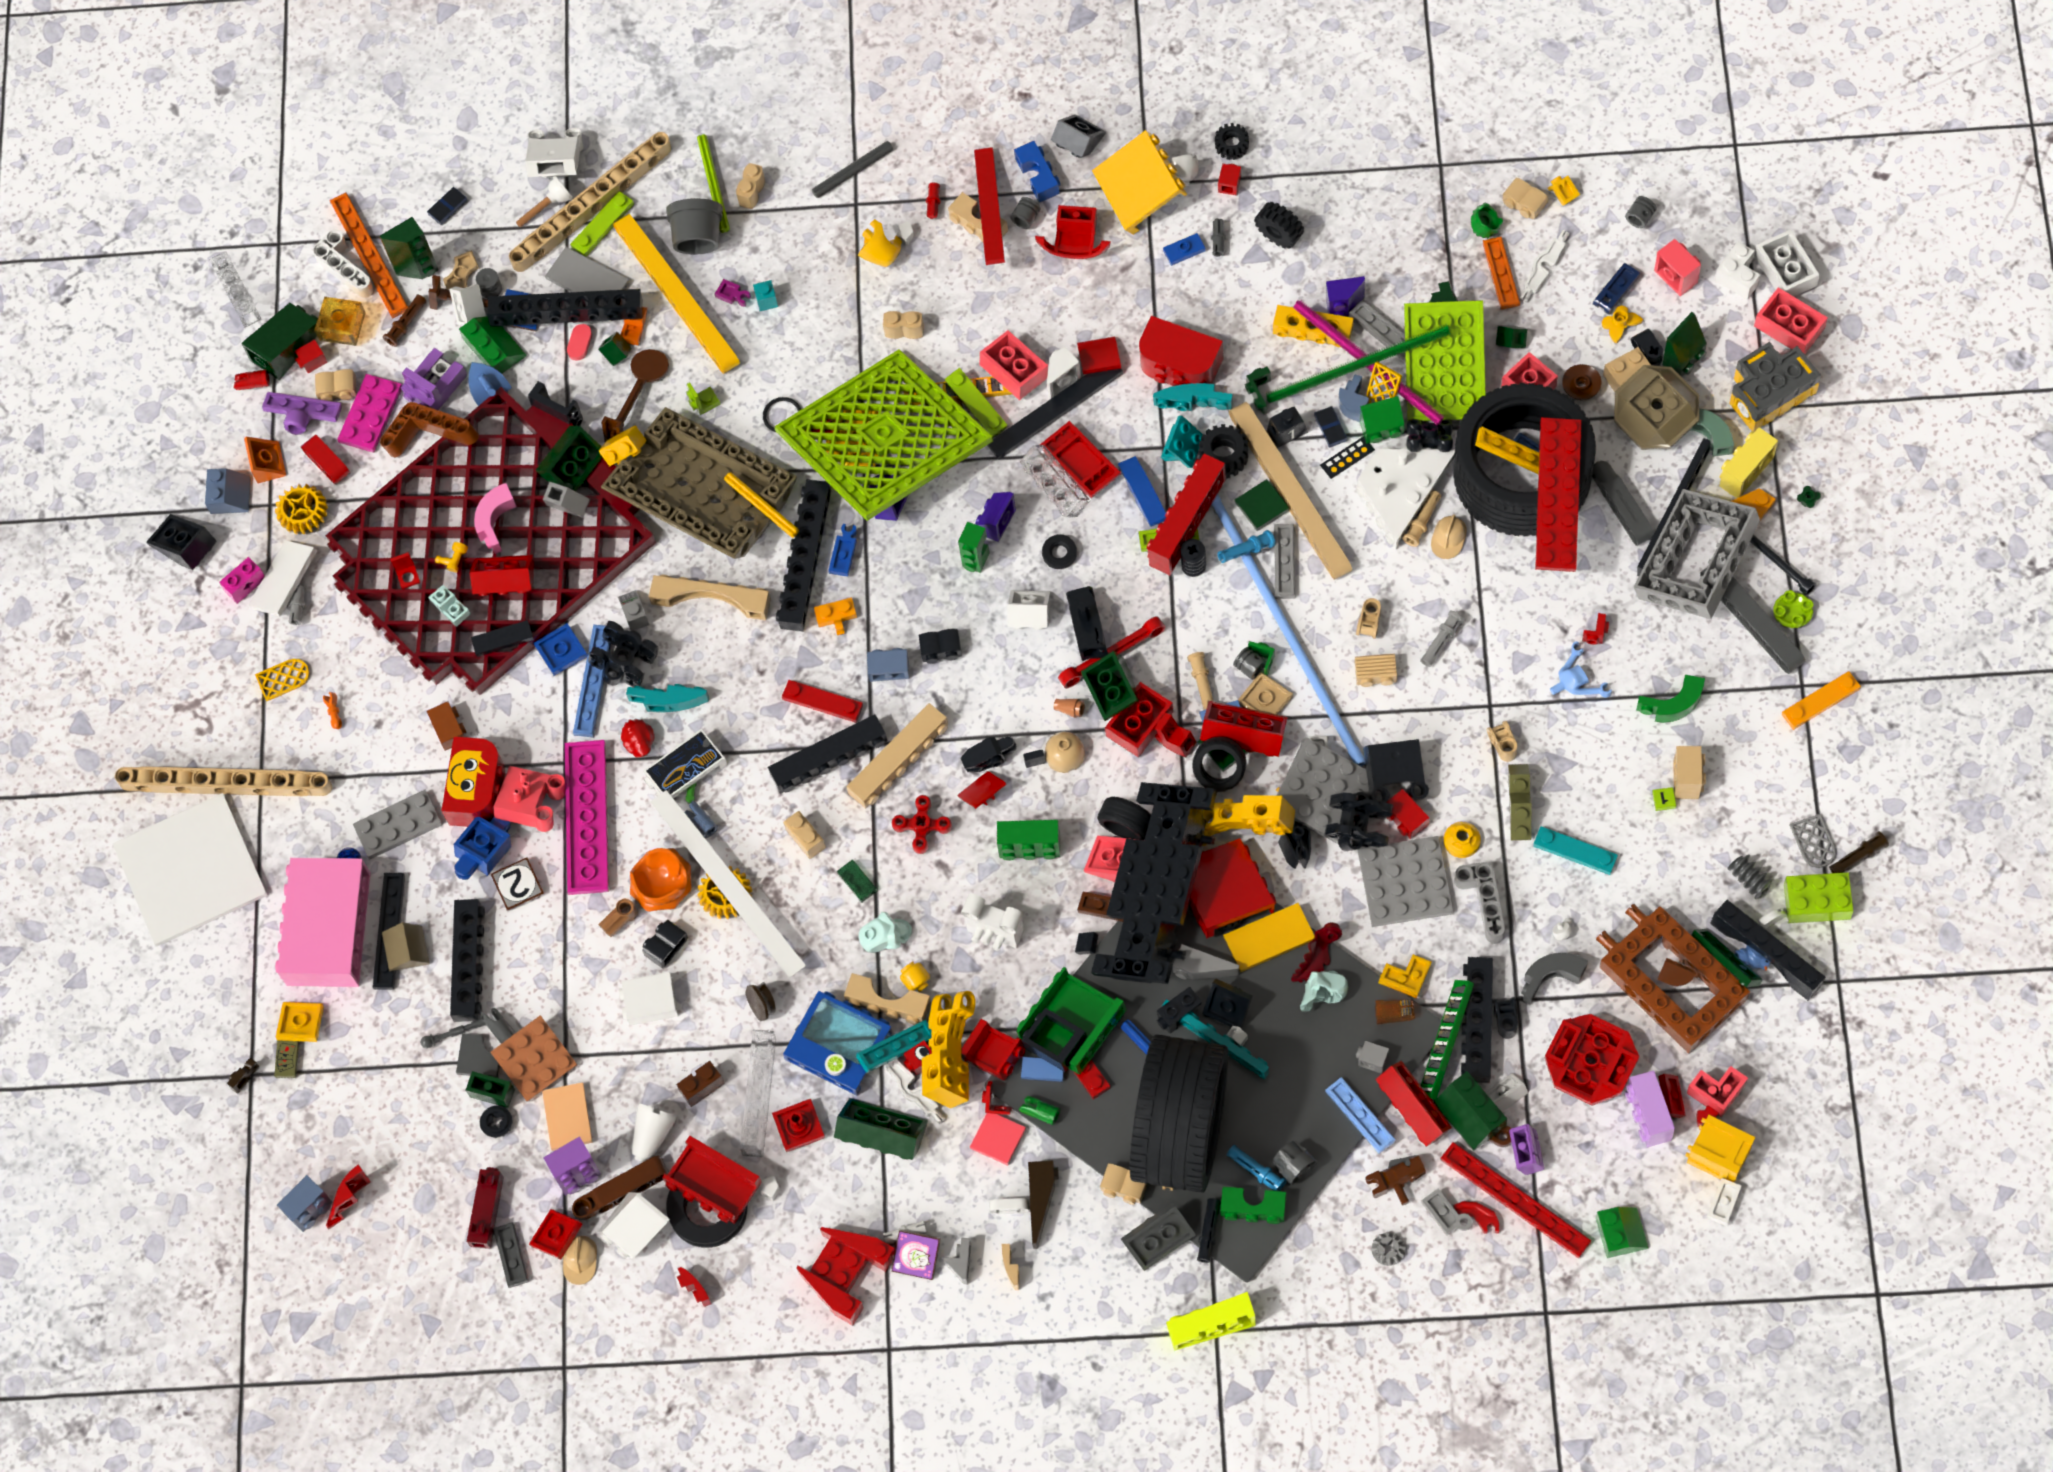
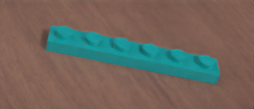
(1239, 1054)

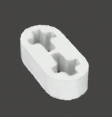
(1009, 1206)

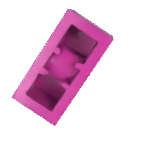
(242, 580)

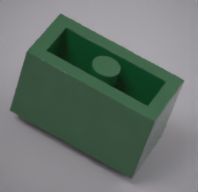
(490, 1089)

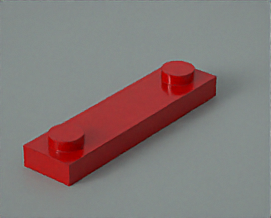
(822, 701)

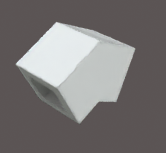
(905, 233)
(1237, 1035)
(770, 1188)

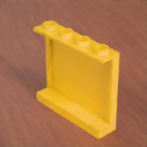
(1138, 180)

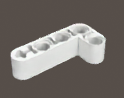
(345, 267)

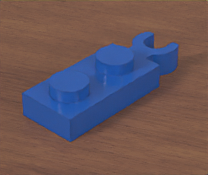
(843, 552)

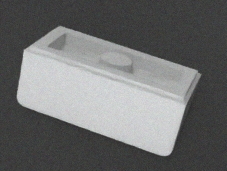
(1507, 1092)

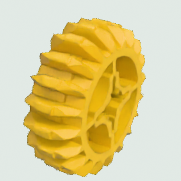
(302, 516)
(715, 893)

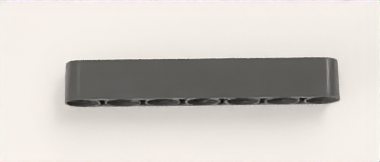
(1761, 627)

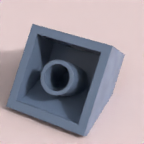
(227, 491)

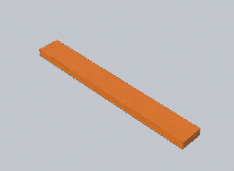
(369, 255)

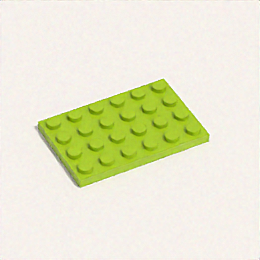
(1449, 369)

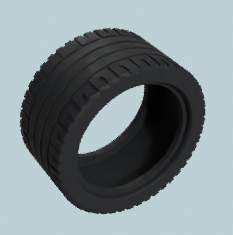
(1505, 410)
(1178, 1113)

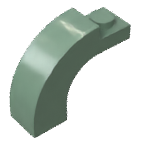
(1716, 431)

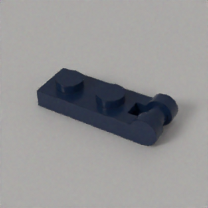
(1616, 288)

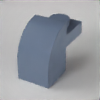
(1350, 400)

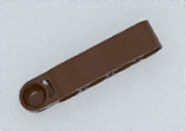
(614, 1191)

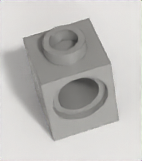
(1372, 1056)

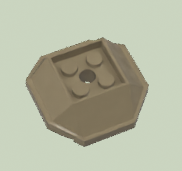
(1654, 427)

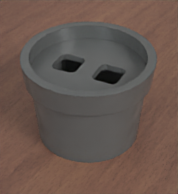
(695, 225)

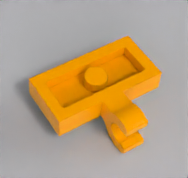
(835, 614)

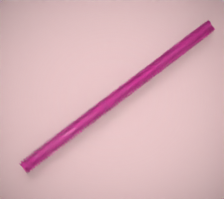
(1355, 352)

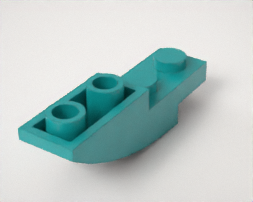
(1185, 395)
(674, 699)

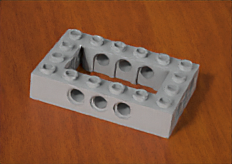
(1692, 508)

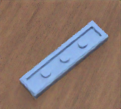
(1360, 1115)

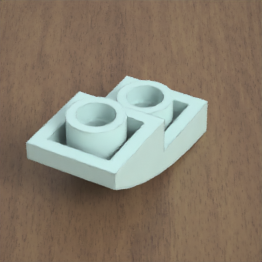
(449, 605)

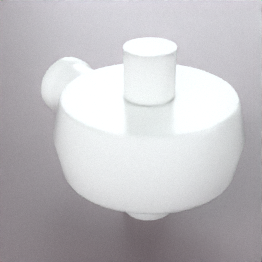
(1562, 930)

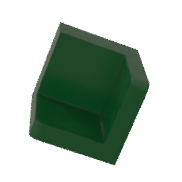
(1511, 336)
(615, 348)

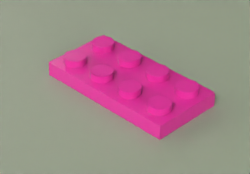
(369, 413)

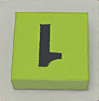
(1664, 799)

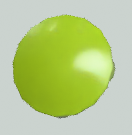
(1793, 609)

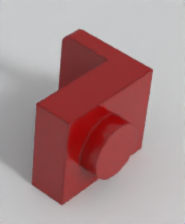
(1596, 637)

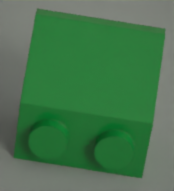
(1382, 420)
(1621, 1231)

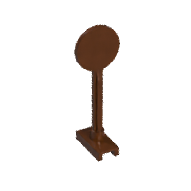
(647, 367)

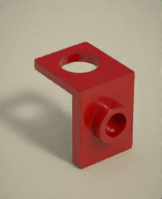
(402, 565)
(987, 1099)

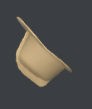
(1448, 537)
(580, 1260)

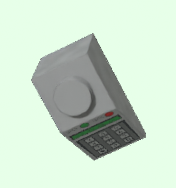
(633, 610)

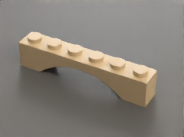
(671, 591)

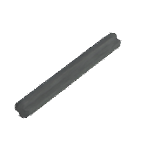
(852, 169)

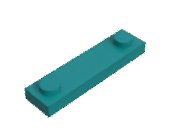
(1575, 850)
(894, 1046)

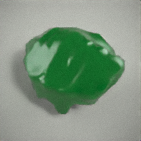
(1485, 221)

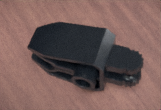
(988, 754)
(1296, 845)

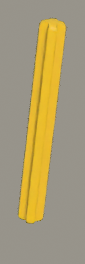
(761, 504)

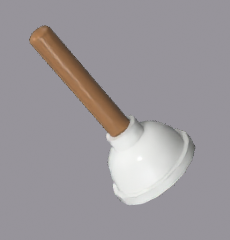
(557, 192)

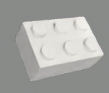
(1787, 264)

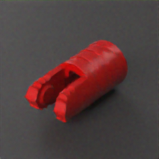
(252, 380)

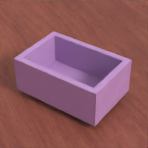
(1649, 1109)

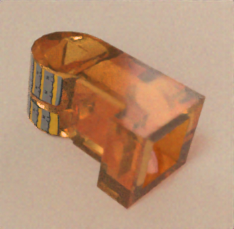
(1394, 1011)

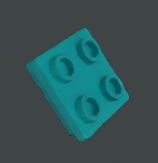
(1182, 443)

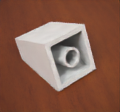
(632, 1225)

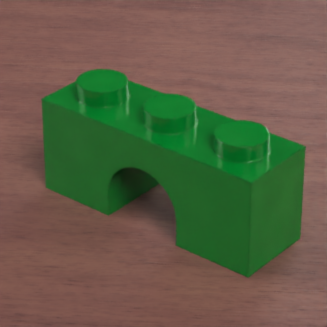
(972, 547)
(1270, 1209)

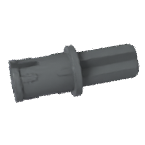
(1218, 237)

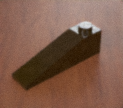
(1041, 1187)

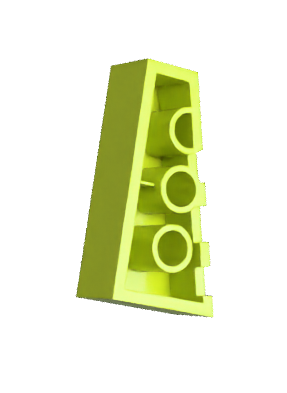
(1211, 1322)

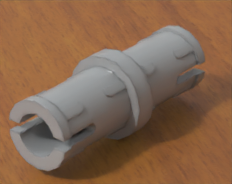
(297, 605)

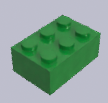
(1028, 839)

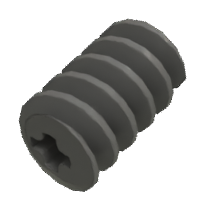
(1750, 876)

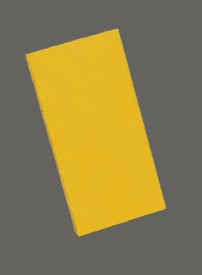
(1269, 937)

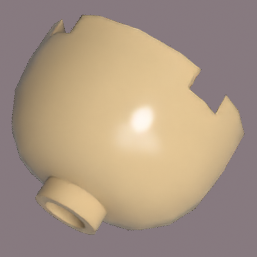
(1064, 752)

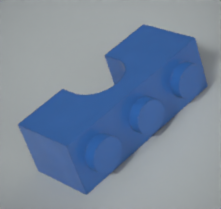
(1031, 158)

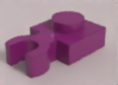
(730, 291)

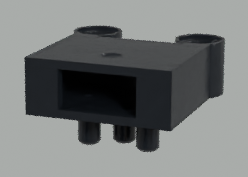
(1394, 764)

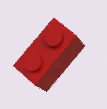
(1407, 815)

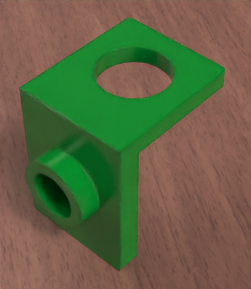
(1265, 651)

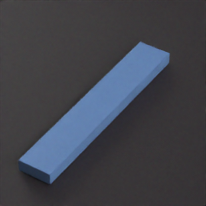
(591, 689)

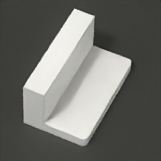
(467, 303)

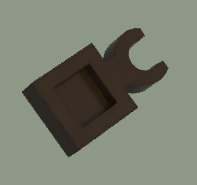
(241, 1077)

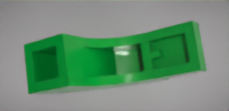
(1676, 707)

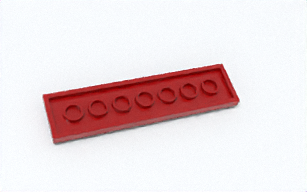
(1558, 494)

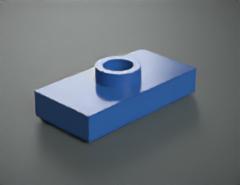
(1184, 249)

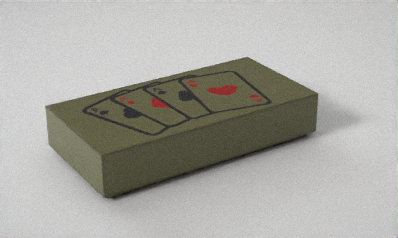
(286, 1059)

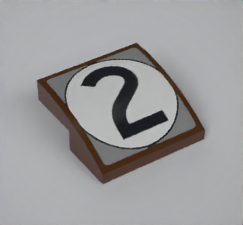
(517, 883)

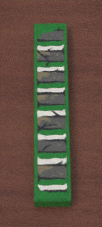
(1446, 1037)

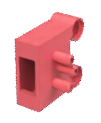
(523, 796)

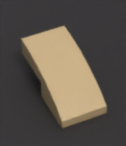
(1011, 1269)

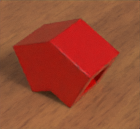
(1704, 1114)

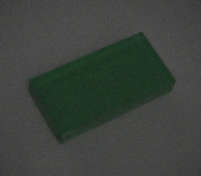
(857, 881)

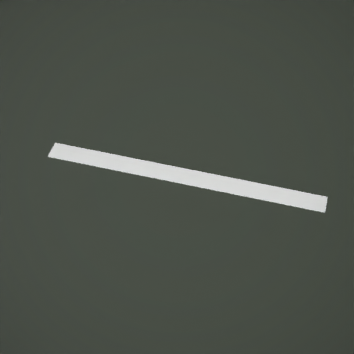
(728, 884)

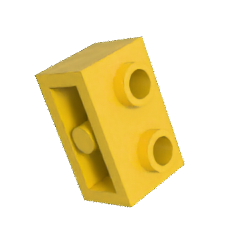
(622, 446)

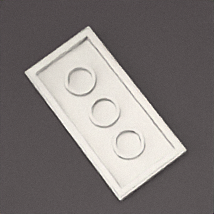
(282, 578)

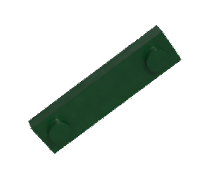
(1727, 958)

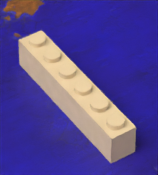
(897, 756)

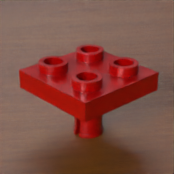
(798, 1125)

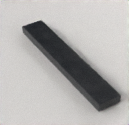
(389, 917)

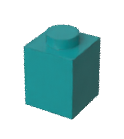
(765, 295)

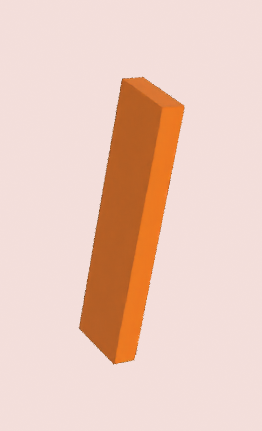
(1501, 273)

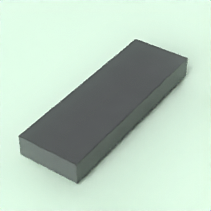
(511, 1255)

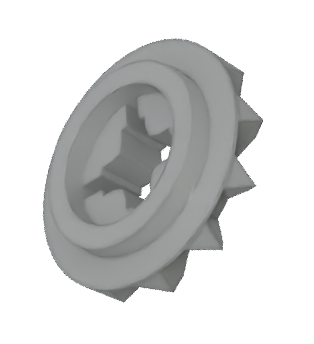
(1391, 1257)

